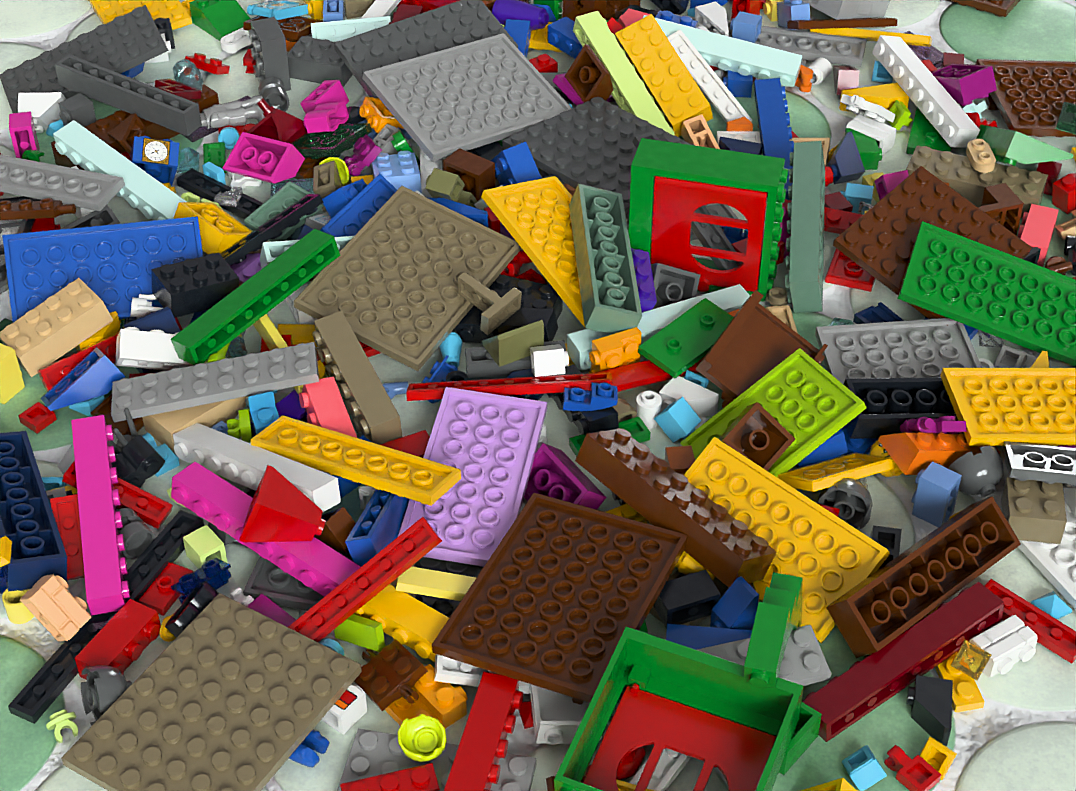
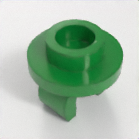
(32, 155)

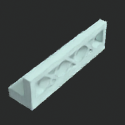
(344, 29)

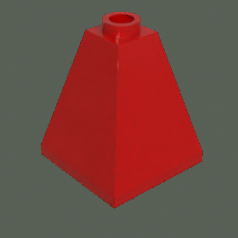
(280, 512)

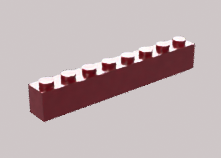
(910, 654)

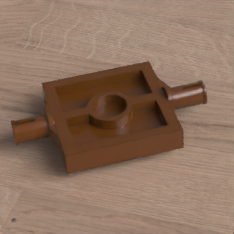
(390, 675)

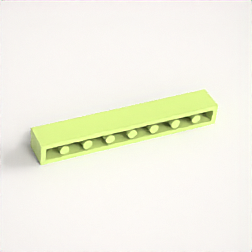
(628, 88)

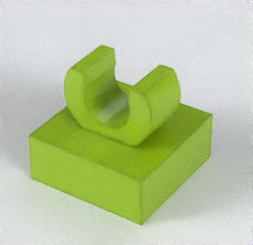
(902, 115)
(241, 427)

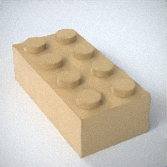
(56, 326)

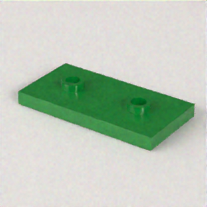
(925, 135)
(686, 338)

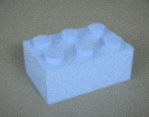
(398, 169)

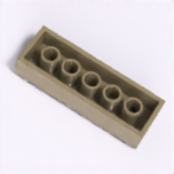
(971, 184)
(356, 379)

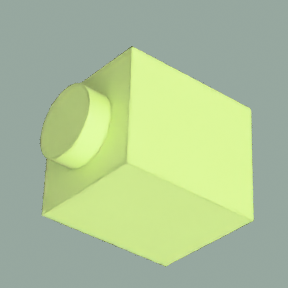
(203, 546)

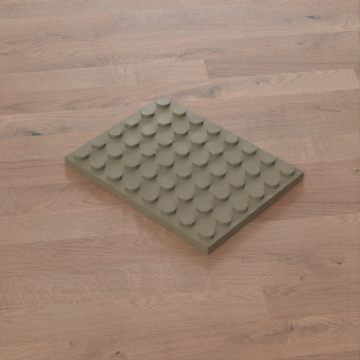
(403, 276)
(215, 707)

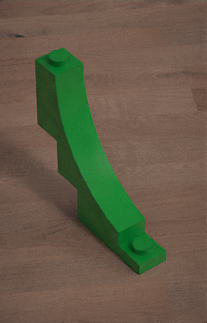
(771, 629)

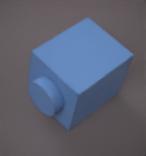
(746, 26)

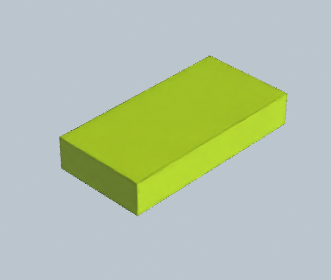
(361, 632)

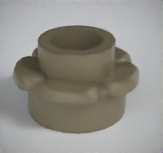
(777, 296)

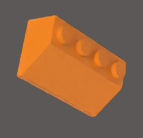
(919, 449)

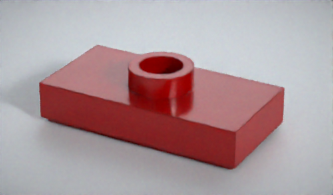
(159, 594)

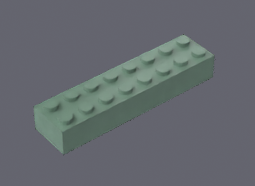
(806, 228)
(604, 260)

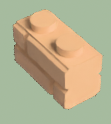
(56, 607)

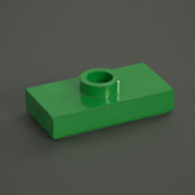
(215, 153)

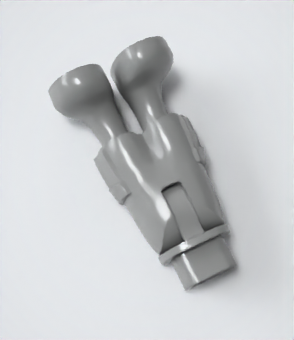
(232, 113)

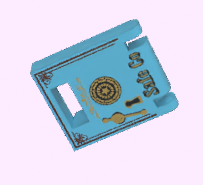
(278, 8)

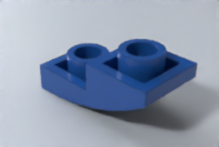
(598, 398)

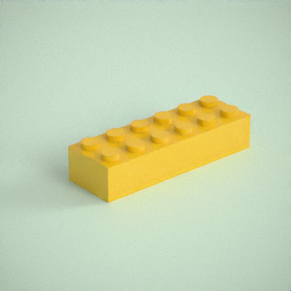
(663, 73)

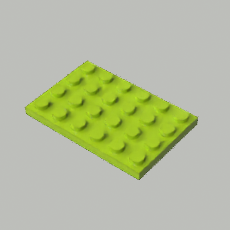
(800, 398)

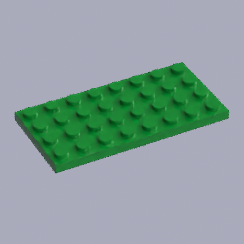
(992, 292)

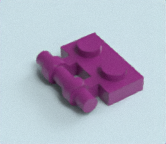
(364, 154)
(944, 424)

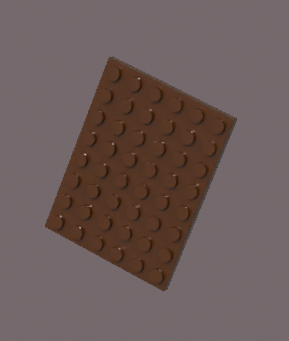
(560, 595)

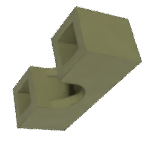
(448, 186)

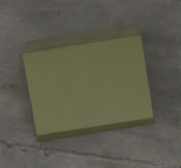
(515, 343)

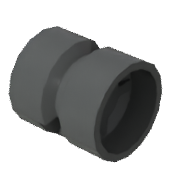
(274, 93)
(135, 533)

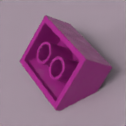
(560, 478)

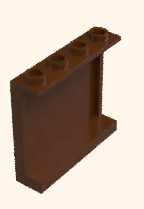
(752, 348)

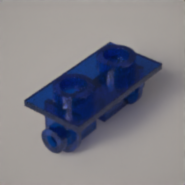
(213, 571)

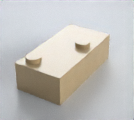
(164, 425)

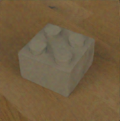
(1034, 510)

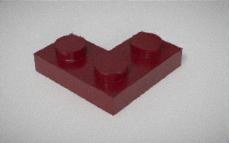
(178, 89)

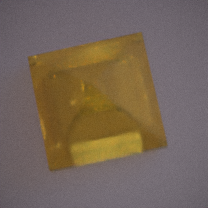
(970, 660)

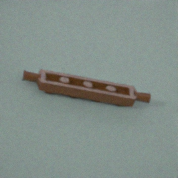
(34, 209)

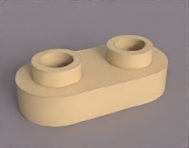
(980, 156)

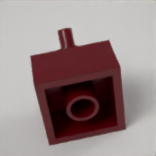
(278, 124)

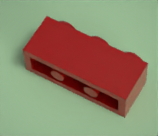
(121, 638)

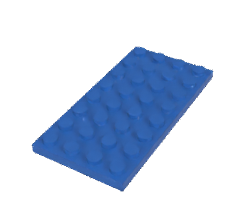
(107, 258)

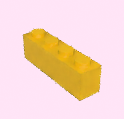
(405, 619)

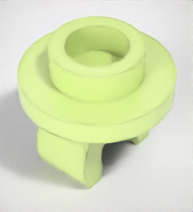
(60, 721)

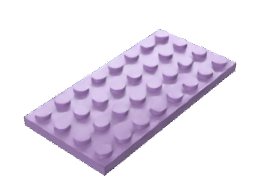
(494, 448)

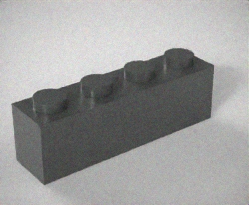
(482, 366)

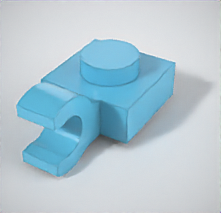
(166, 453)

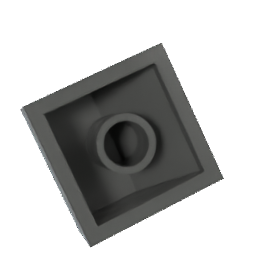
(673, 284)

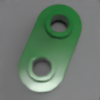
(401, 143)

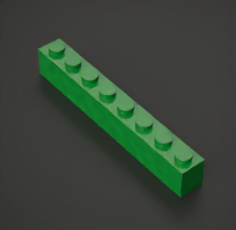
(255, 297)

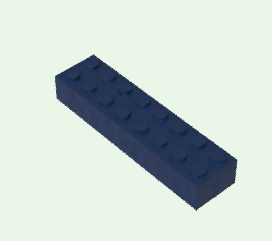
(27, 517)

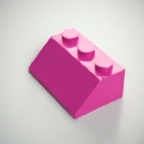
(264, 159)

